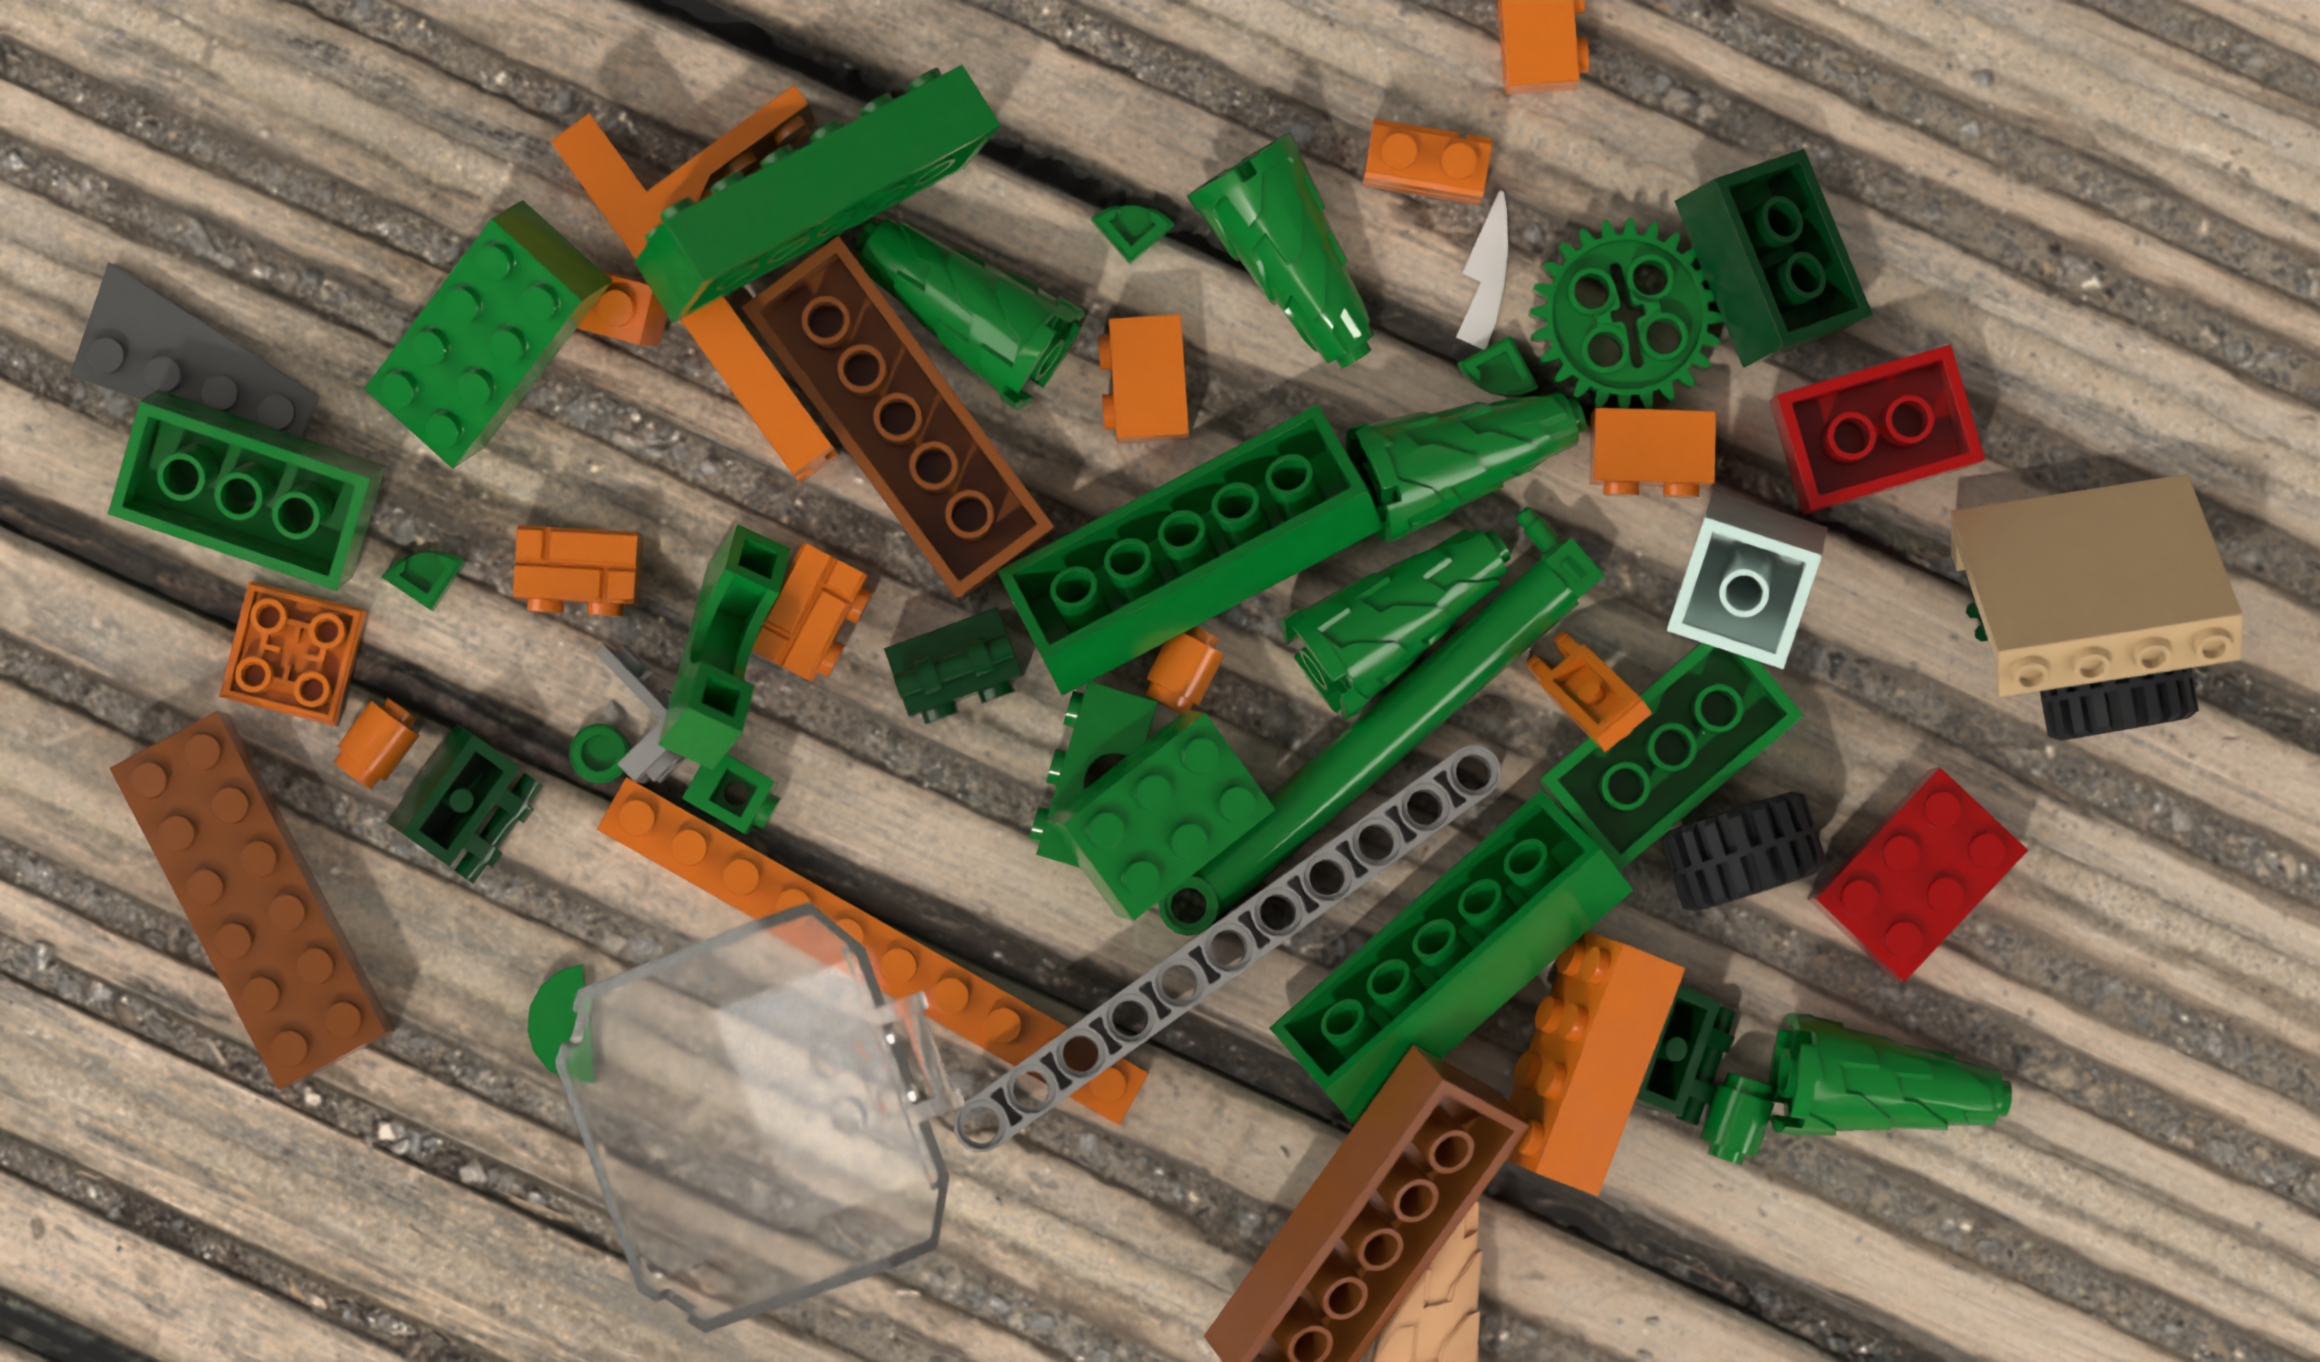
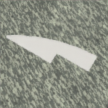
(1487, 265)

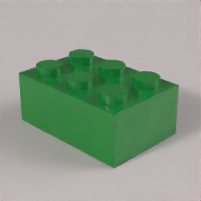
(1160, 814)

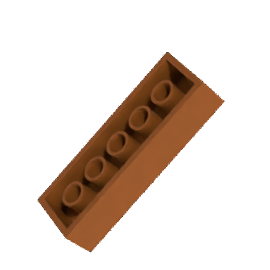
(898, 418)
(252, 899)
(1371, 1218)

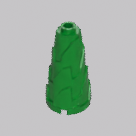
(1276, 226)
(981, 314)
(1441, 460)
(1386, 619)
(1869, 1082)

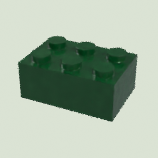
(1773, 257)

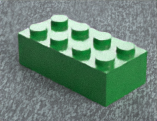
(487, 334)
(246, 489)
(1704, 726)

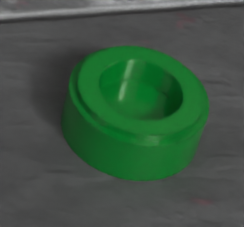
(597, 751)

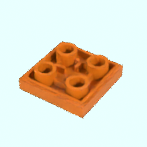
(293, 653)

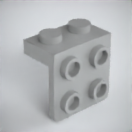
(647, 758)

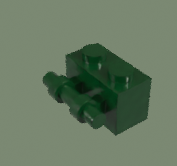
(954, 665)
(455, 798)
(1687, 1057)

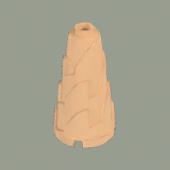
(1440, 1312)

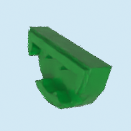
(552, 1015)

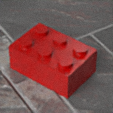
(1876, 429)
(1917, 874)

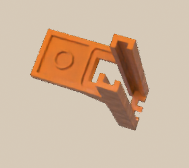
(716, 326)

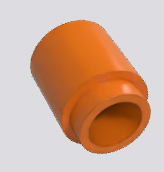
(1184, 670)
(376, 742)

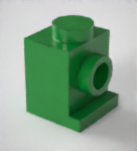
(709, 794)

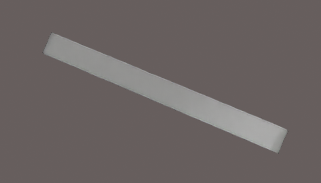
(1255, 936)

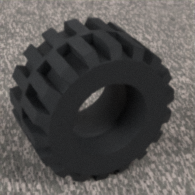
(2119, 704)
(1743, 851)

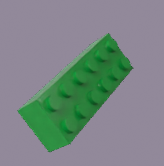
(815, 191)
(1190, 549)
(1453, 954)

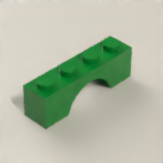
(710, 686)

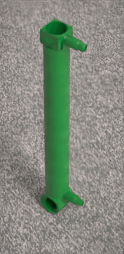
(1397, 722)

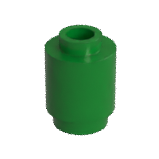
(1737, 1118)

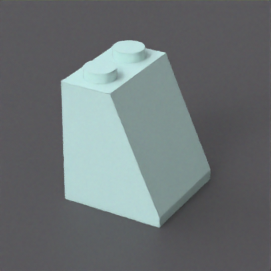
(1748, 579)

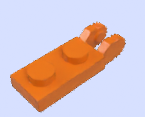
(1589, 693)

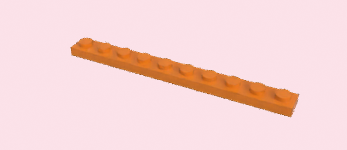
(900, 963)

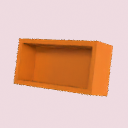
(1589, 1058)

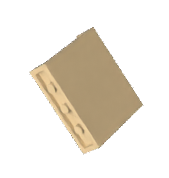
(2097, 584)

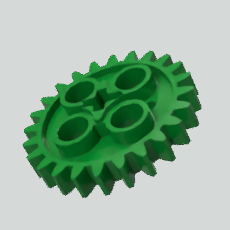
(1571, 326)

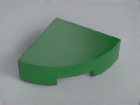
(1132, 229)
(1499, 370)
(425, 576)

